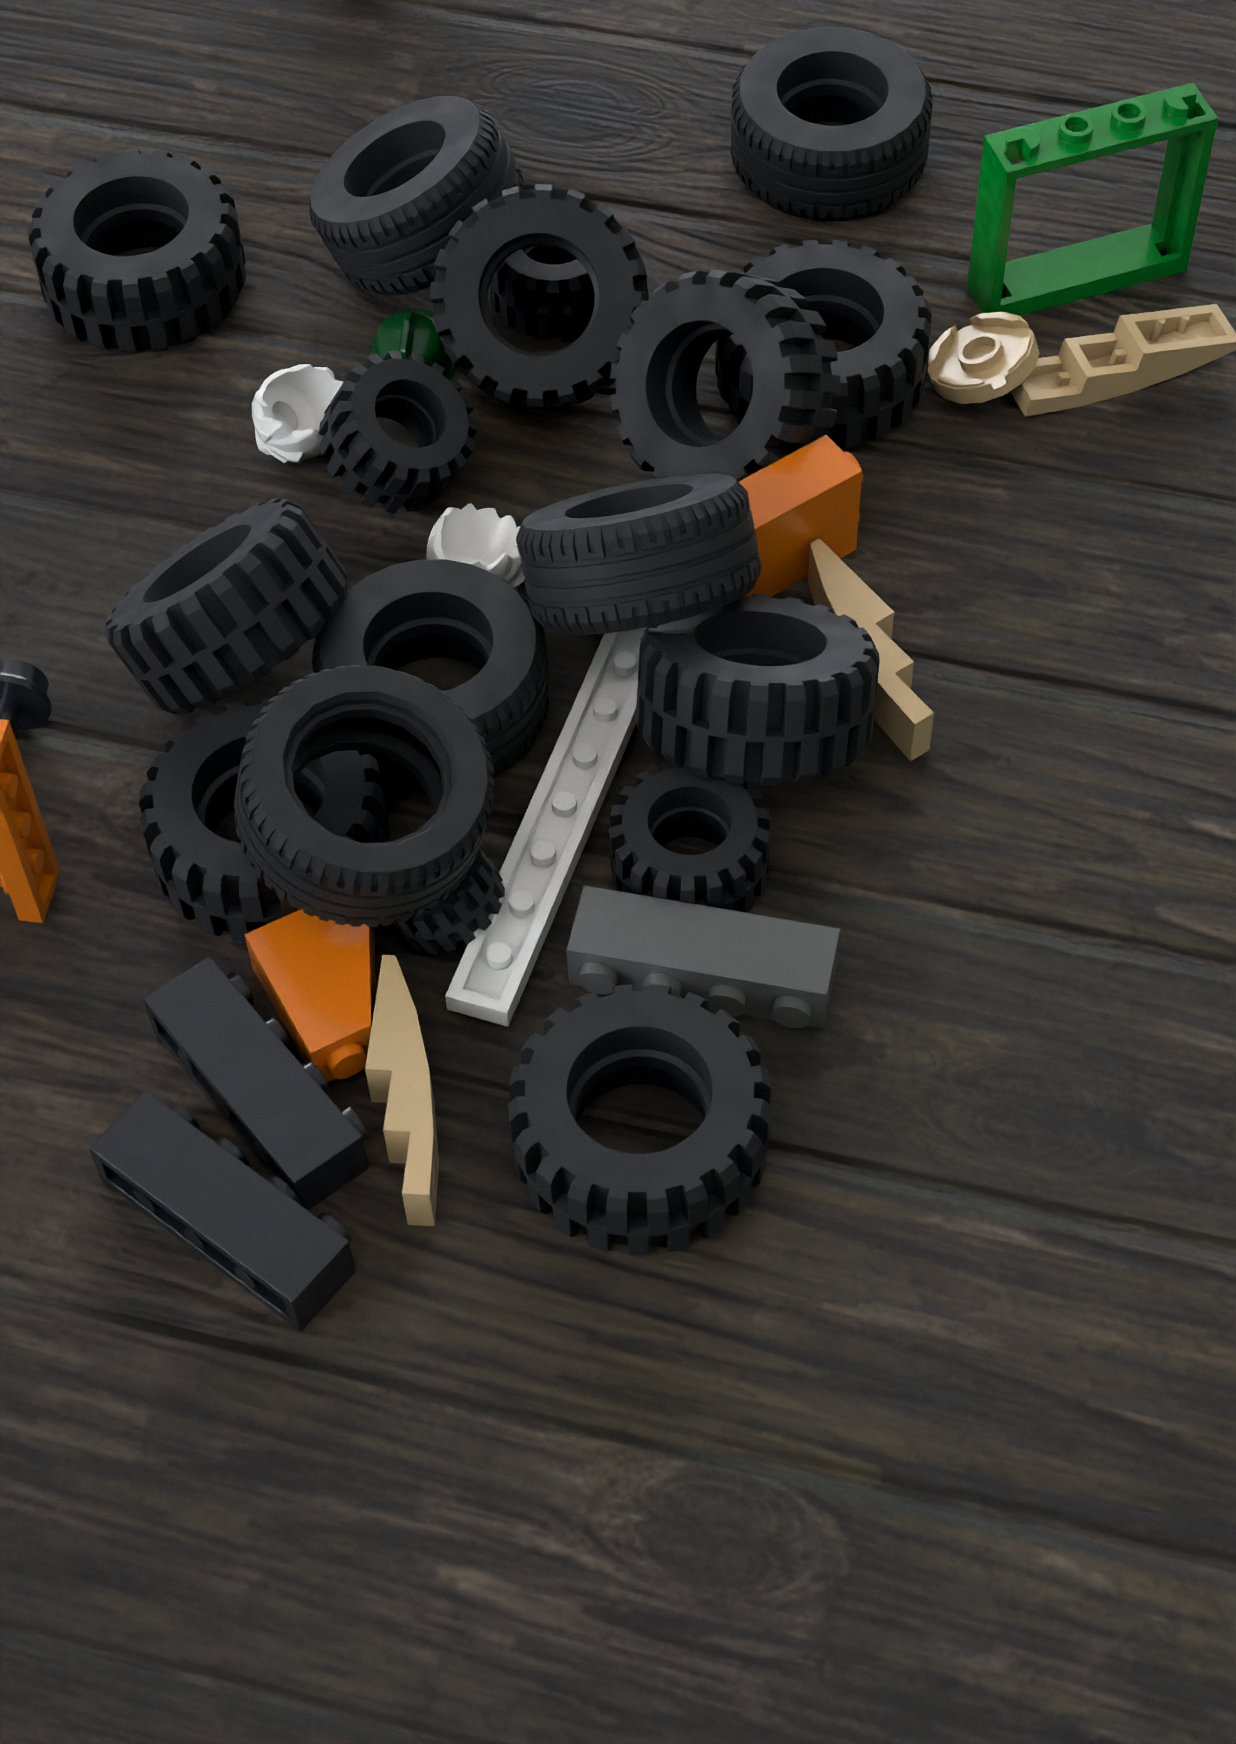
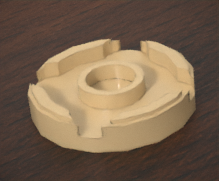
(983, 358)

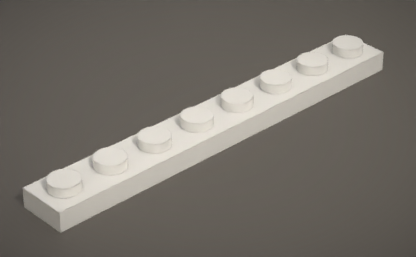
(552, 835)

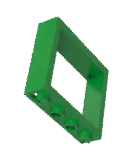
(1106, 261)

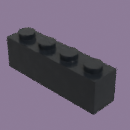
(257, 1082)
(225, 1208)

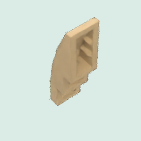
(1135, 356)
(897, 707)
(401, 1078)

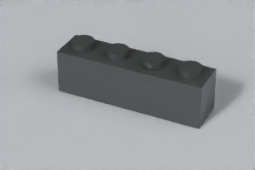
(723, 955)

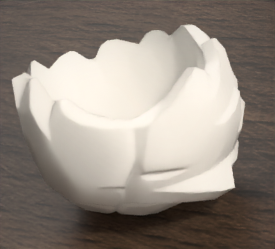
(290, 411)
(479, 540)

